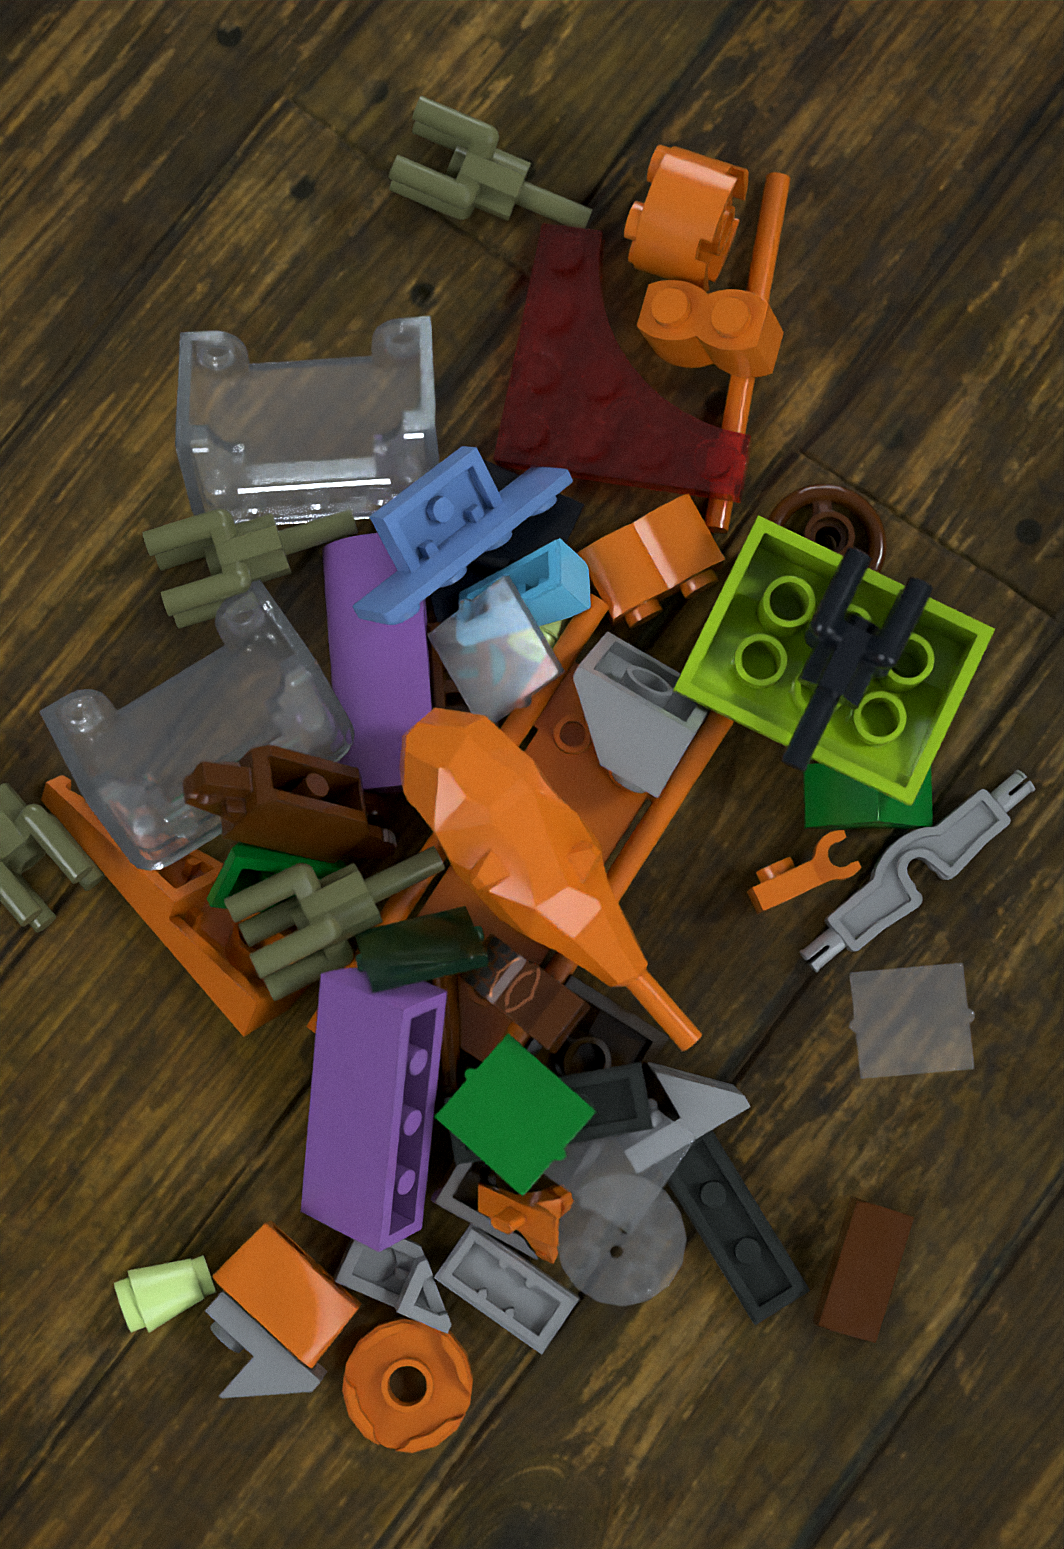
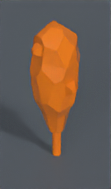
(526, 852)

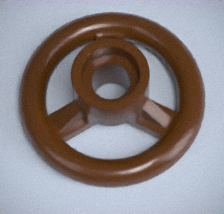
(834, 523)

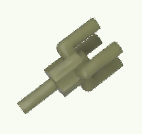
(476, 174)
(233, 554)
(25, 838)
(324, 913)

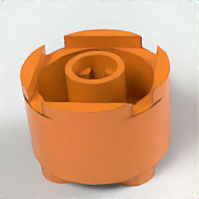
(686, 217)

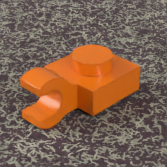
(785, 881)

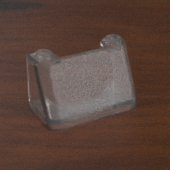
(306, 431)
(238, 698)

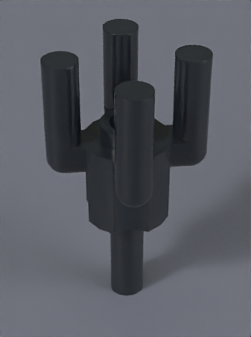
(849, 651)

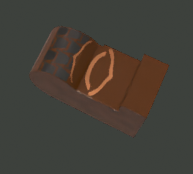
(527, 994)

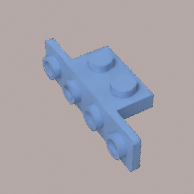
(447, 524)

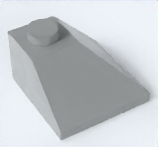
(634, 714)

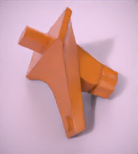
(533, 1215)

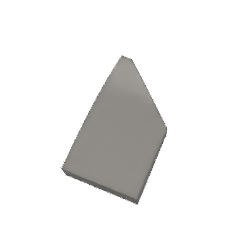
(395, 1277)

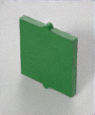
(515, 1114)

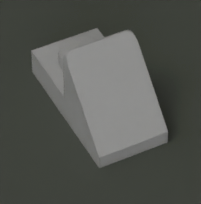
(696, 1100)
(273, 1366)

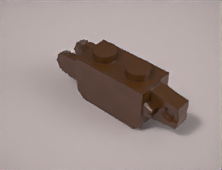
(293, 804)

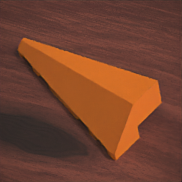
(178, 913)

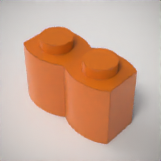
(716, 328)
(653, 560)

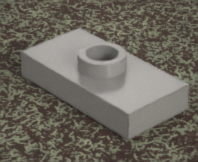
(507, 1288)

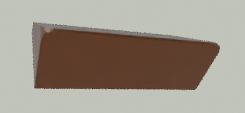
(862, 1270)

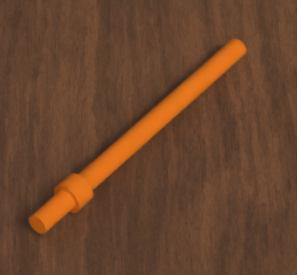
(759, 283)

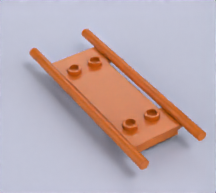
(571, 765)

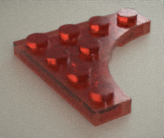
(583, 403)

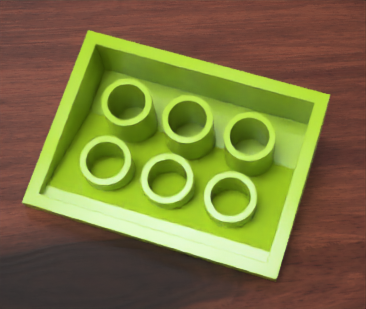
(757, 648)

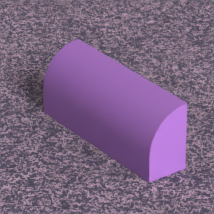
(374, 666)
(372, 1107)

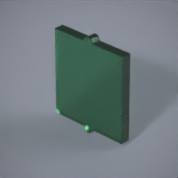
(420, 949)

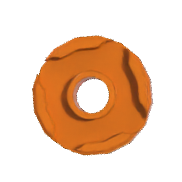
(401, 1423)

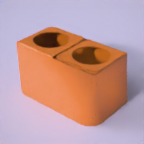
(287, 1292)

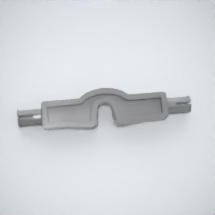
(890, 890)

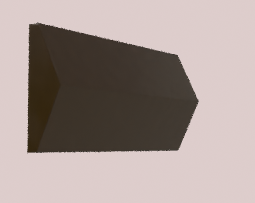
(601, 1040)

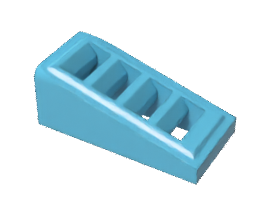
(549, 580)

